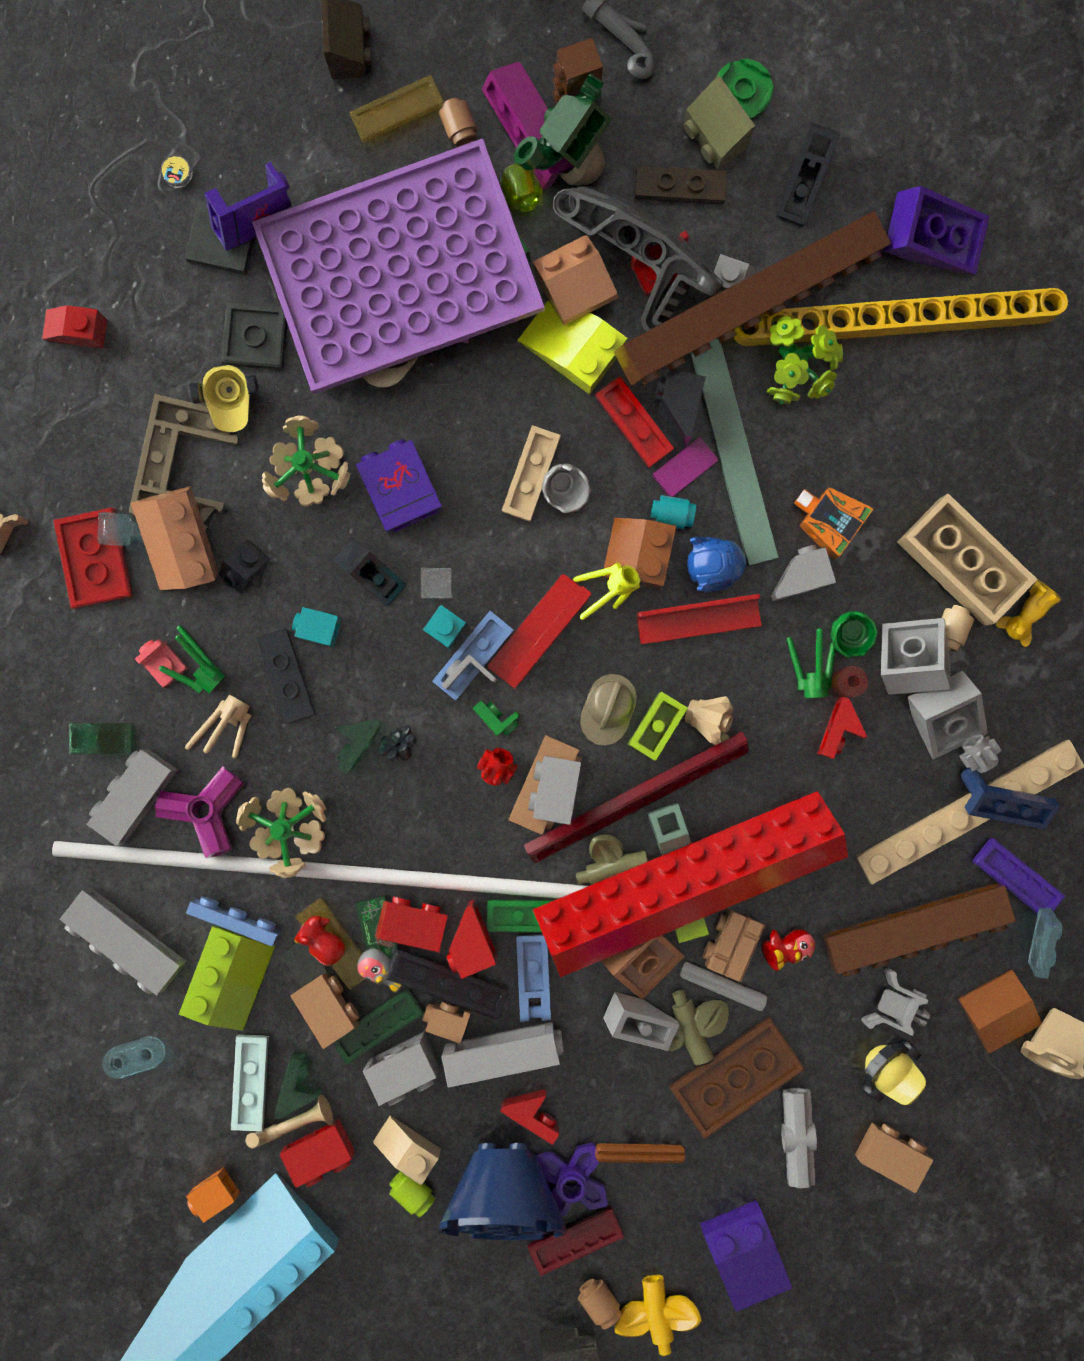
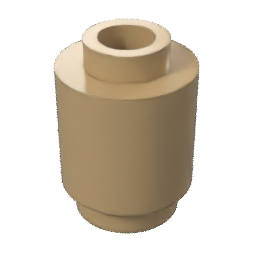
(958, 626)

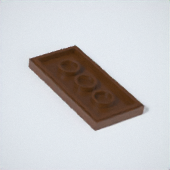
(737, 1078)

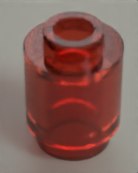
(840, 682)

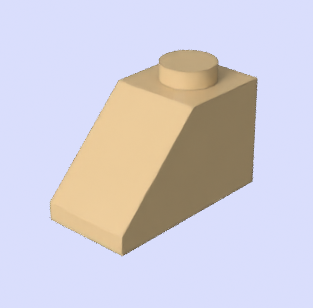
(407, 1149)

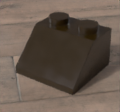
(345, 39)

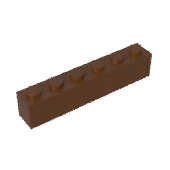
(919, 928)

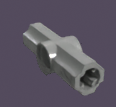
(799, 1137)

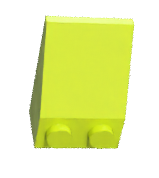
(577, 350)

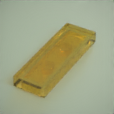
(347, 965)

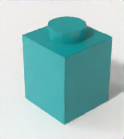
(316, 626)
(445, 627)

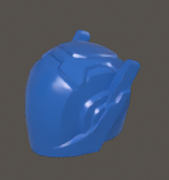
(715, 563)

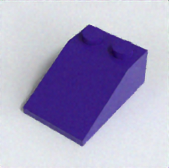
(936, 231)
(746, 1255)

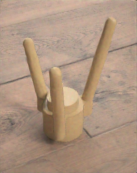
(230, 711)

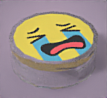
(176, 171)

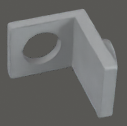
(459, 667)

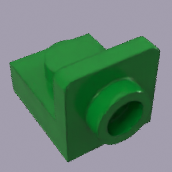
(491, 716)

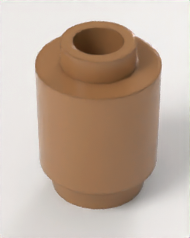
(458, 122)
(599, 1303)

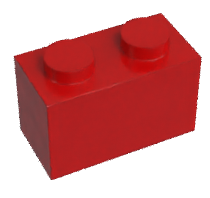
(411, 925)
(317, 1154)

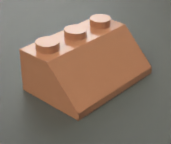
(175, 539)

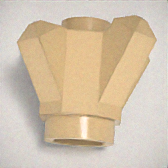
(711, 718)

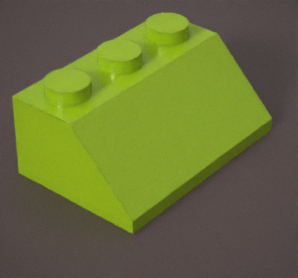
(226, 979)

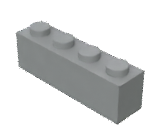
(122, 941)

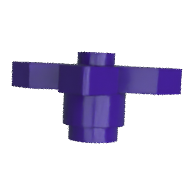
(584, 1189)

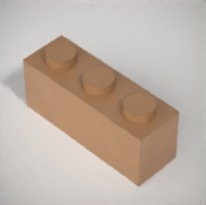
(520, 812)

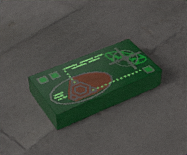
(369, 915)

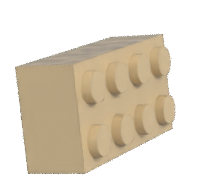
(967, 560)

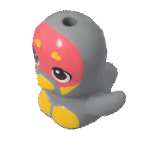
(373, 966)

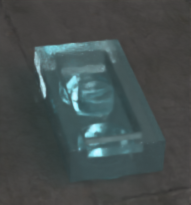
(1042, 950)

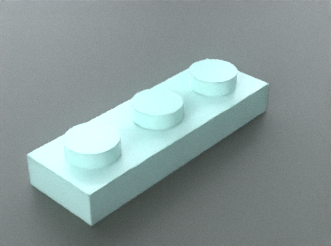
(249, 1082)

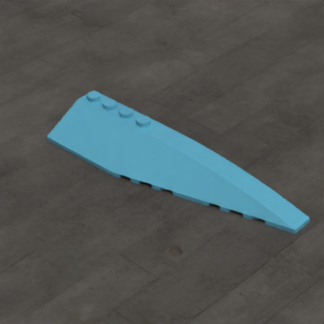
(236, 1277)

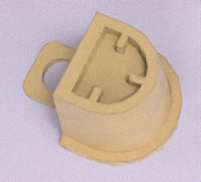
(1058, 1045)

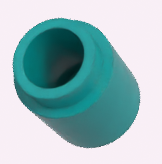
(674, 511)

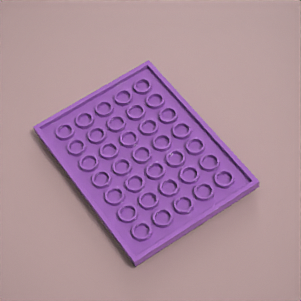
(398, 266)

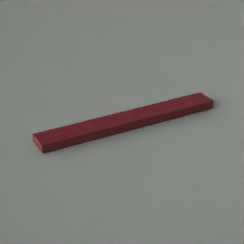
(637, 798)

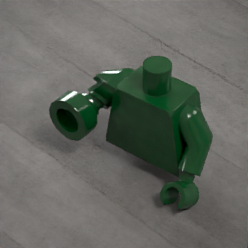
(567, 131)

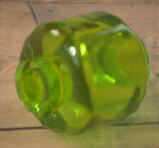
(520, 188)

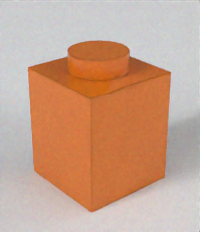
(212, 1195)

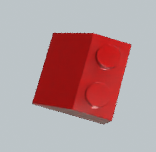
(472, 945)

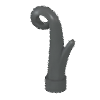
(625, 30)

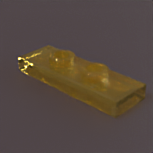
(396, 108)

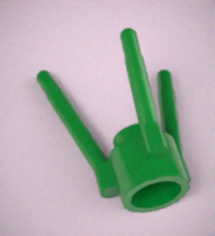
(207, 674)
(819, 682)

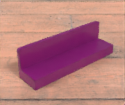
(520, 111)

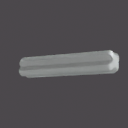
(723, 986)

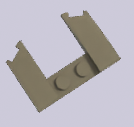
(166, 421)

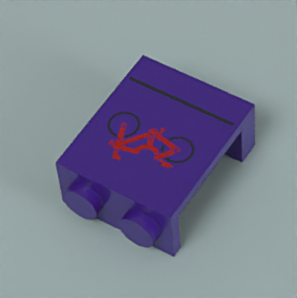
(234, 223)
(399, 486)

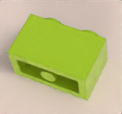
(657, 726)

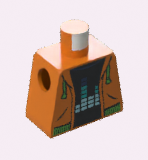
(832, 519)

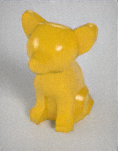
(1035, 607)

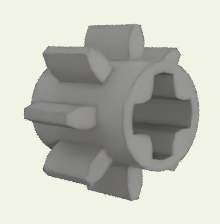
(980, 753)

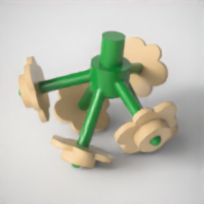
(290, 461)
(273, 839)

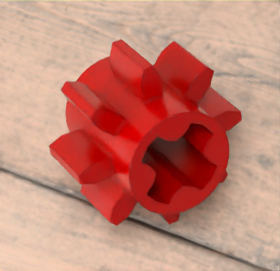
(497, 766)

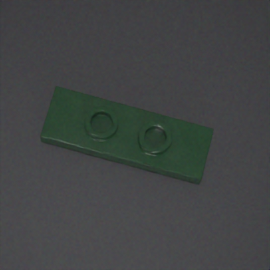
(379, 1025)

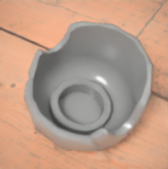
(566, 488)

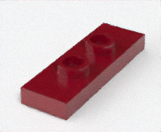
(580, 1240)

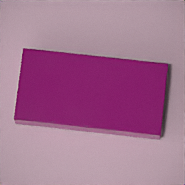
(685, 467)

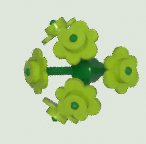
(795, 367)

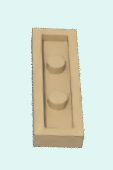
(530, 473)

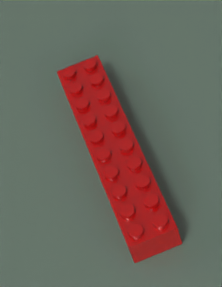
(690, 883)

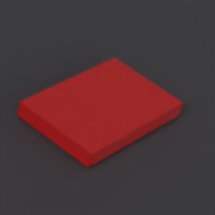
(91, 570)

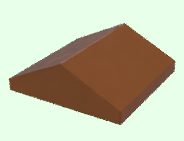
(1000, 1011)

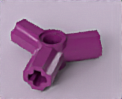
(186, 808)

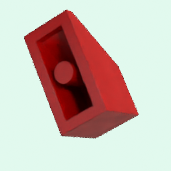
(75, 326)

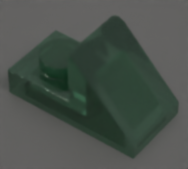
(362, 735)
(99, 738)
(292, 1093)

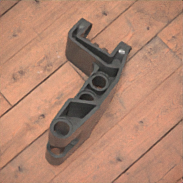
(609, 214)

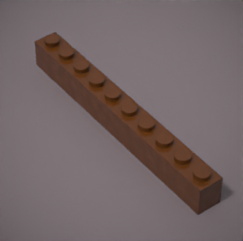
(751, 298)

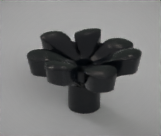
(398, 744)

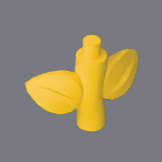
(658, 1315)

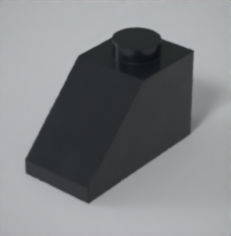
(369, 572)

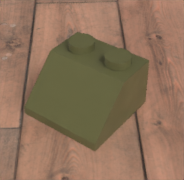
(718, 124)

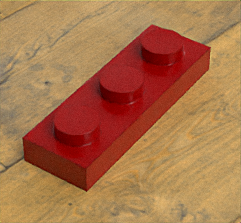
(634, 422)

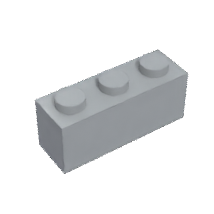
(131, 796)

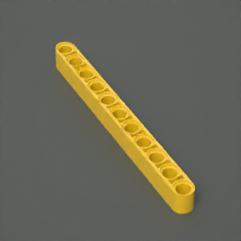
(915, 322)

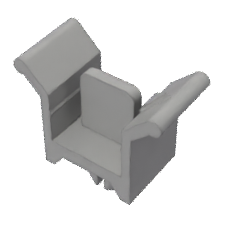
(899, 1007)

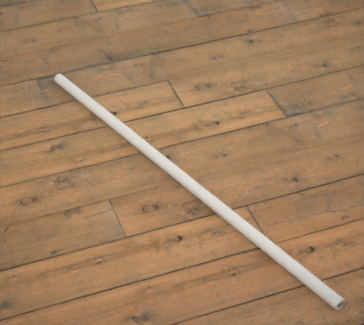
(315, 870)

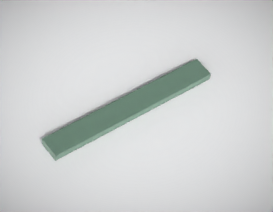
(735, 456)

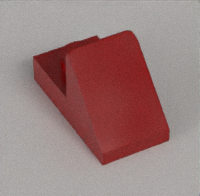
(842, 720)
(524, 1111)

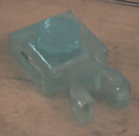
(117, 529)

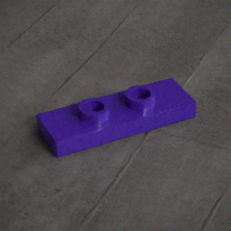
(1017, 877)

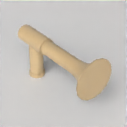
(320, 1112)

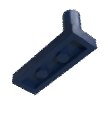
(1007, 804)

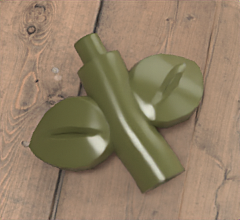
(609, 859)
(696, 1024)

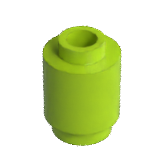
(411, 1195)

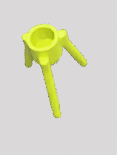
(621, 582)

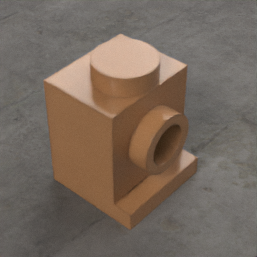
(446, 1020)

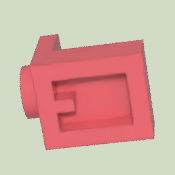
(158, 654)

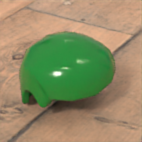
(853, 634)

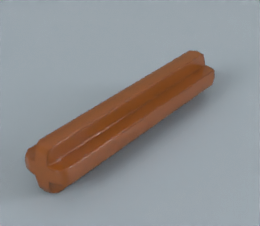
(639, 1153)

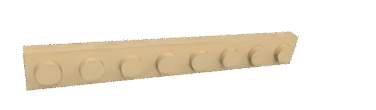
(954, 819)

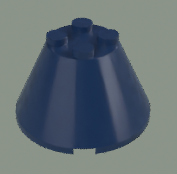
(503, 1197)

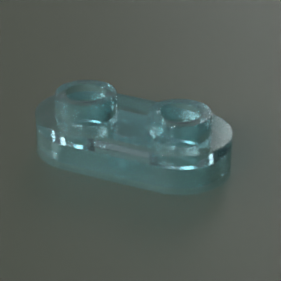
(132, 1057)

